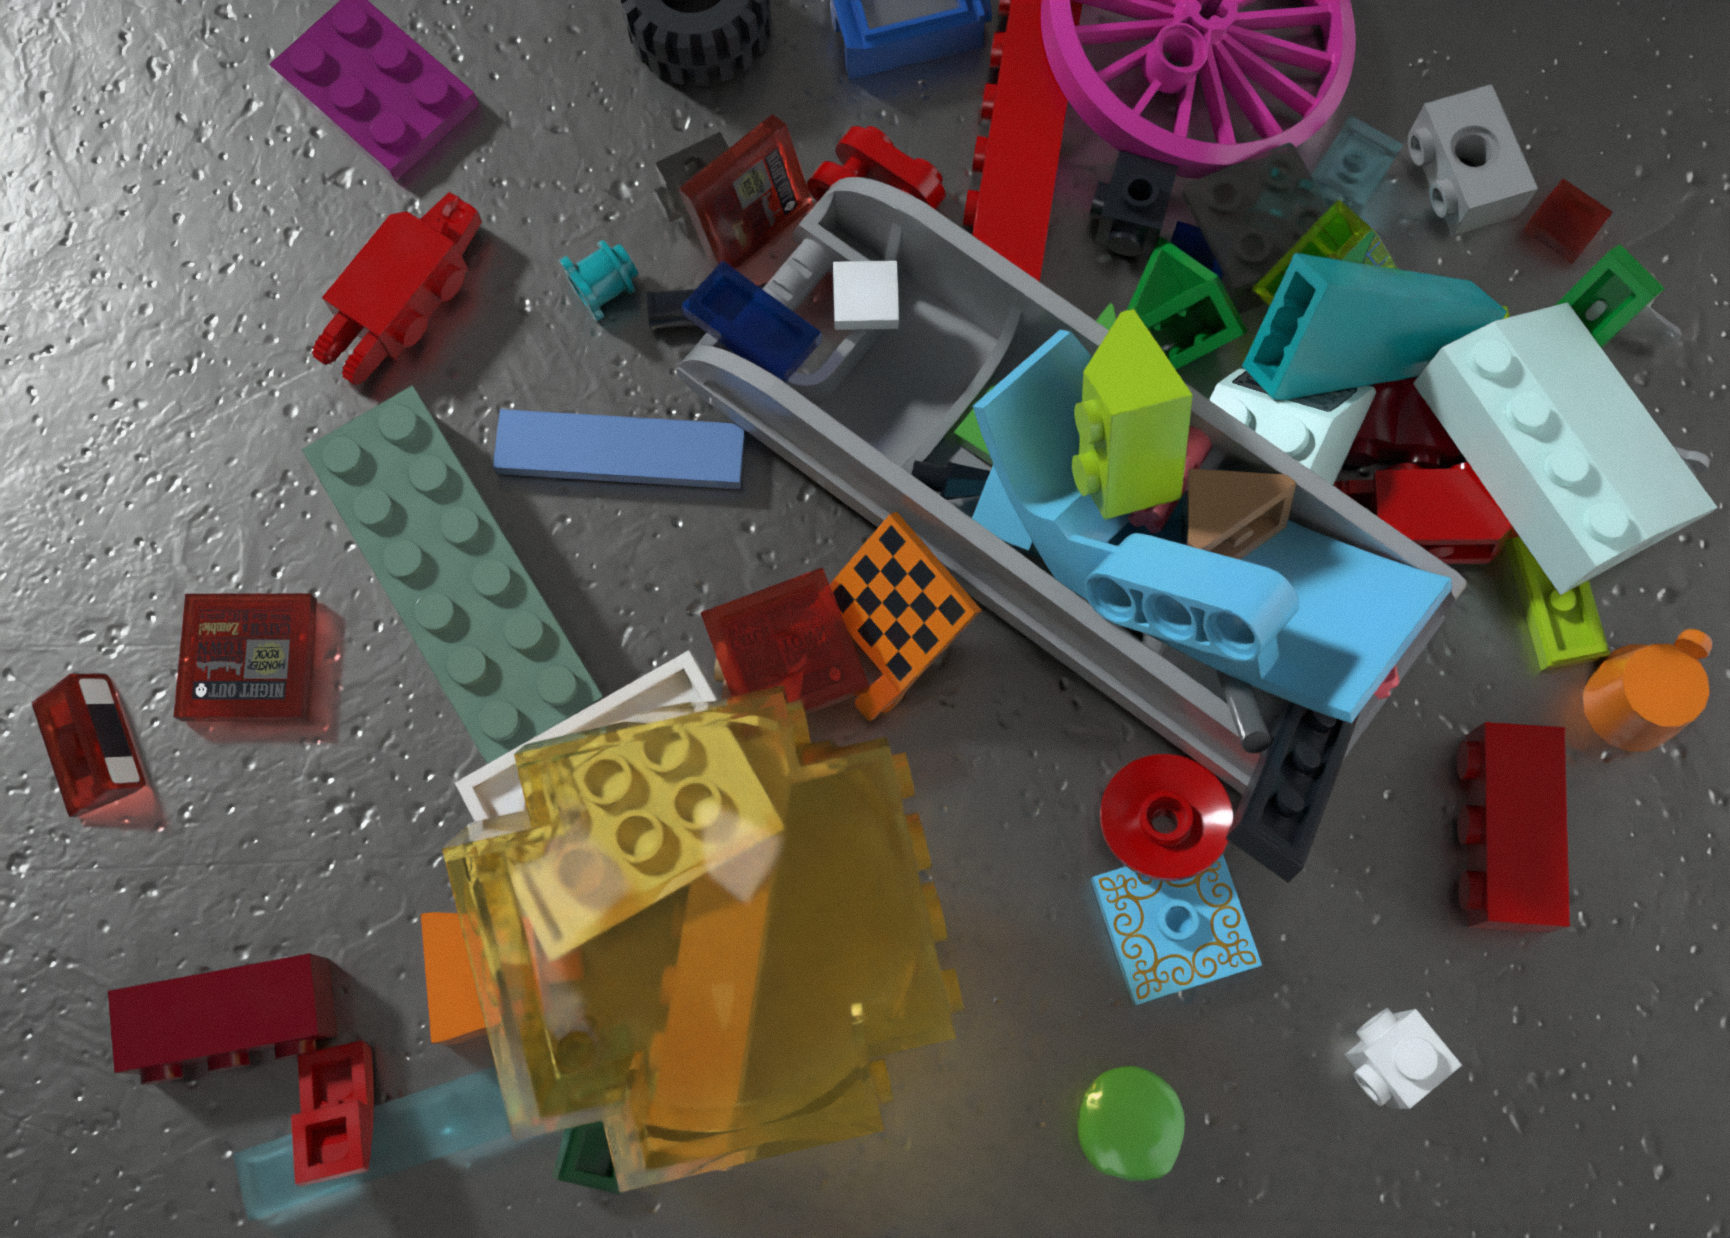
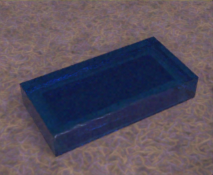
(751, 322)

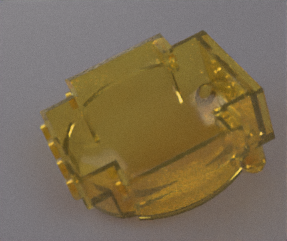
(703, 935)

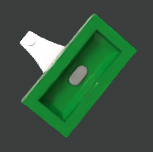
(1618, 299)

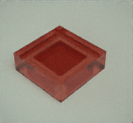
(1567, 220)

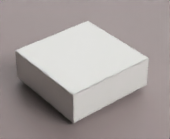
(865, 295)

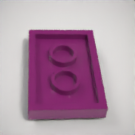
(374, 85)

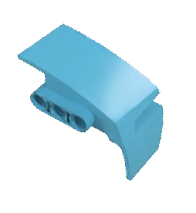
(1286, 618)

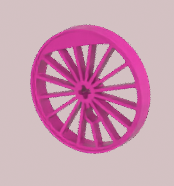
(1218, 45)

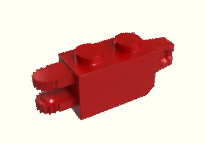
(396, 285)
(1437, 509)

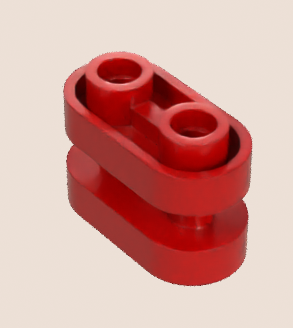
(873, 156)

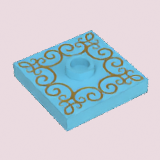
(1175, 931)

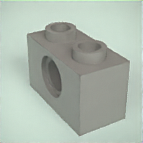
(1477, 130)

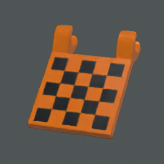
(899, 610)

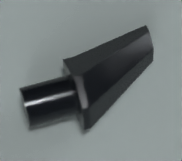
(952, 481)

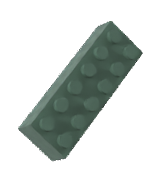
(452, 575)

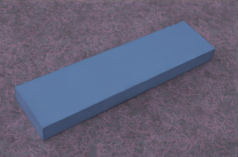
(619, 449)

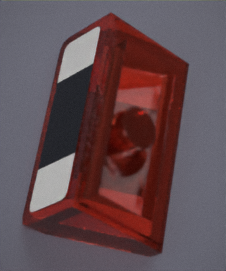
(88, 742)

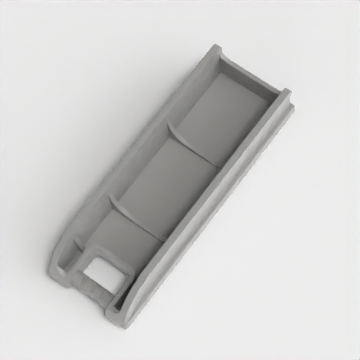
(907, 390)

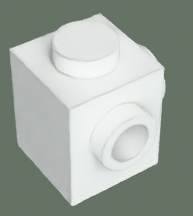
(1400, 1059)

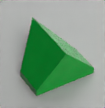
(1184, 305)

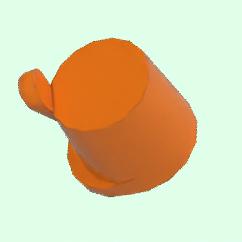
(1648, 691)

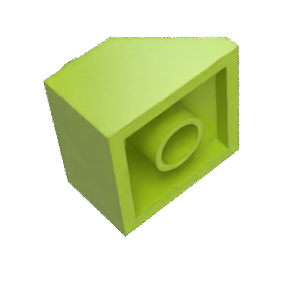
(1131, 423)

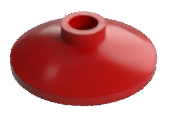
(1173, 789)

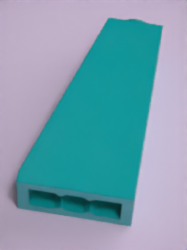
(1359, 325)

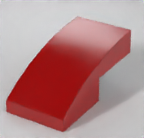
(336, 1113)

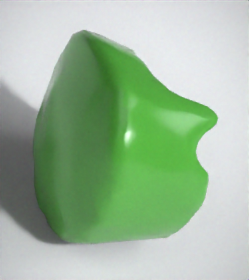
(1130, 1124)

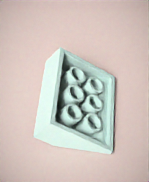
(1561, 443)

